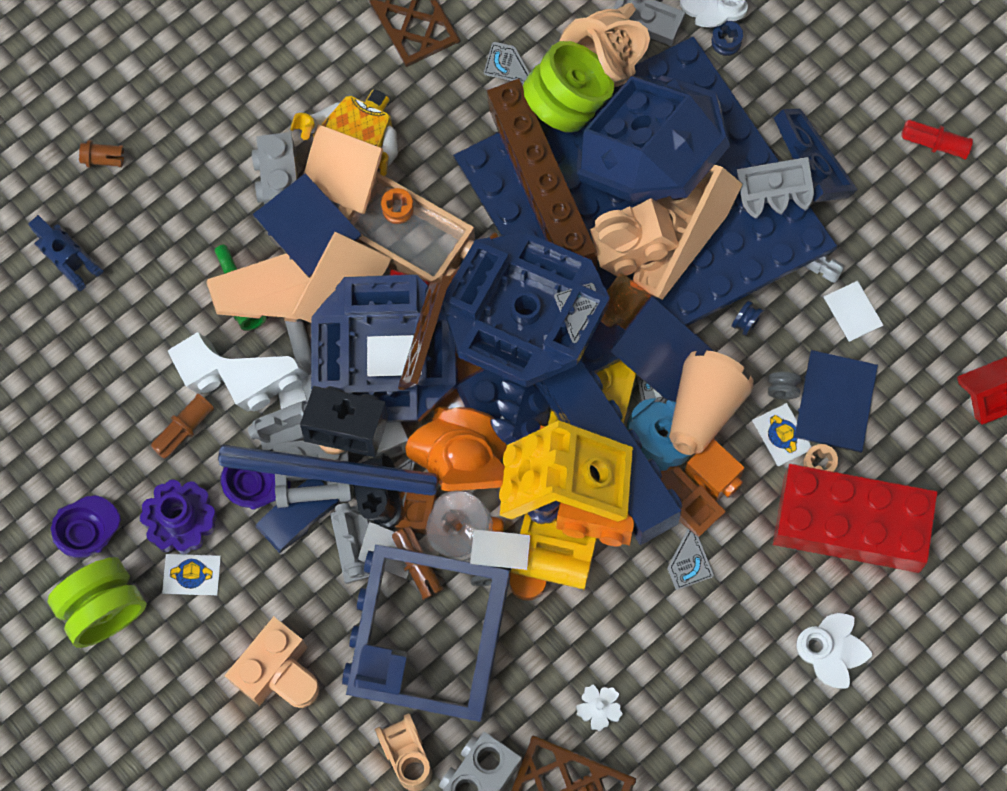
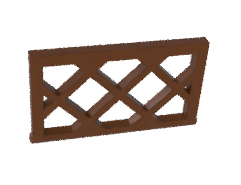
(398, 36)
(424, 332)
(563, 757)

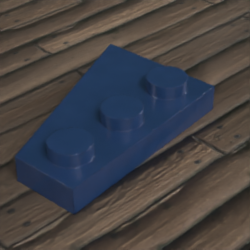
(803, 141)

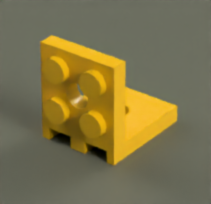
(556, 467)

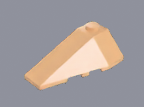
(694, 224)
(260, 289)

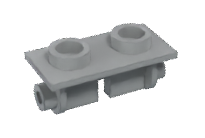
(279, 426)
(349, 535)

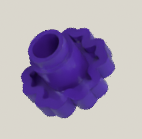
(189, 527)

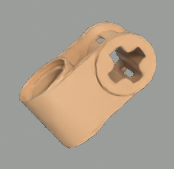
(402, 747)

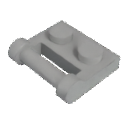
(314, 493)

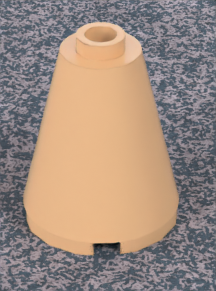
(706, 399)

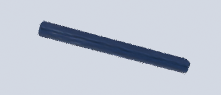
(328, 470)

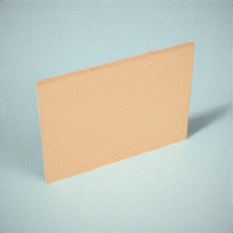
(343, 167)
(340, 259)

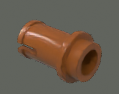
(101, 154)

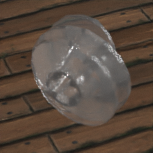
(446, 514)

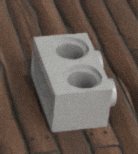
(471, 772)

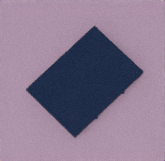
(304, 222)
(657, 348)
(836, 401)

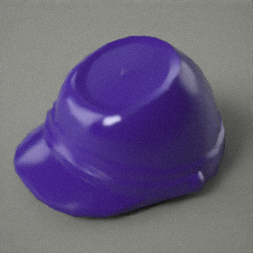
(248, 487)
(85, 526)

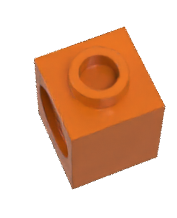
(715, 471)

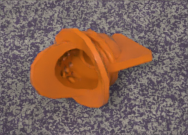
(459, 449)

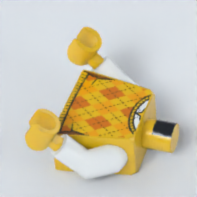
(357, 119)

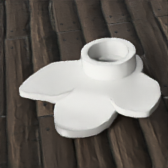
(714, 12)
(838, 651)

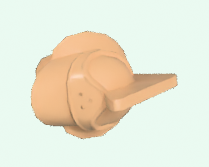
(613, 38)

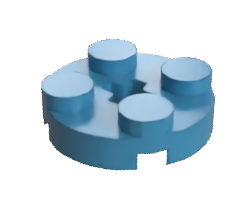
(644, 420)

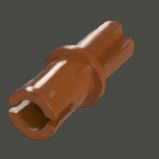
(182, 426)
(406, 539)

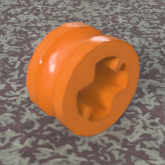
(388, 201)

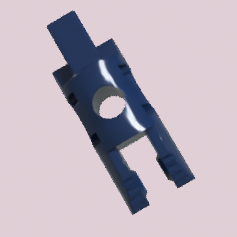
(63, 251)

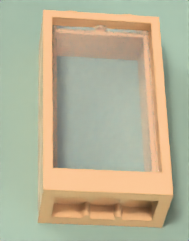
(424, 245)

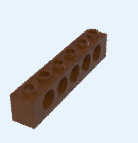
(538, 170)

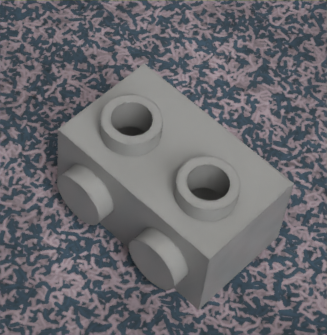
(277, 164)

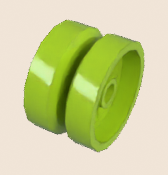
(567, 87)
(96, 602)

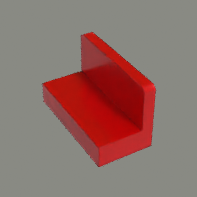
(987, 390)

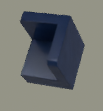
(380, 669)

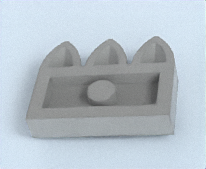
(776, 185)

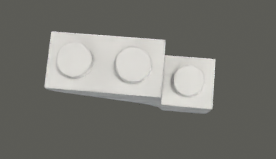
(247, 379)

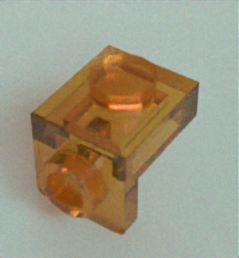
(625, 302)

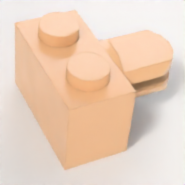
(633, 237)
(273, 666)

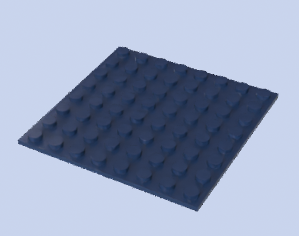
(733, 262)

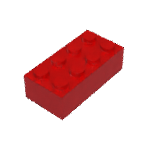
(855, 518)

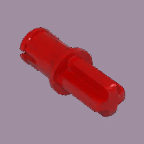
(937, 139)

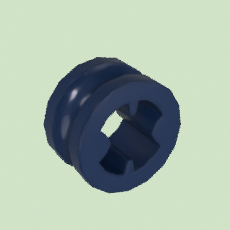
(733, 31)
(747, 318)

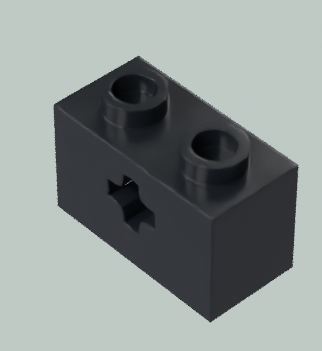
(344, 420)

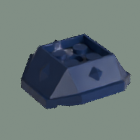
(653, 140)
(514, 275)
(372, 308)

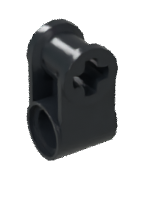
(379, 504)

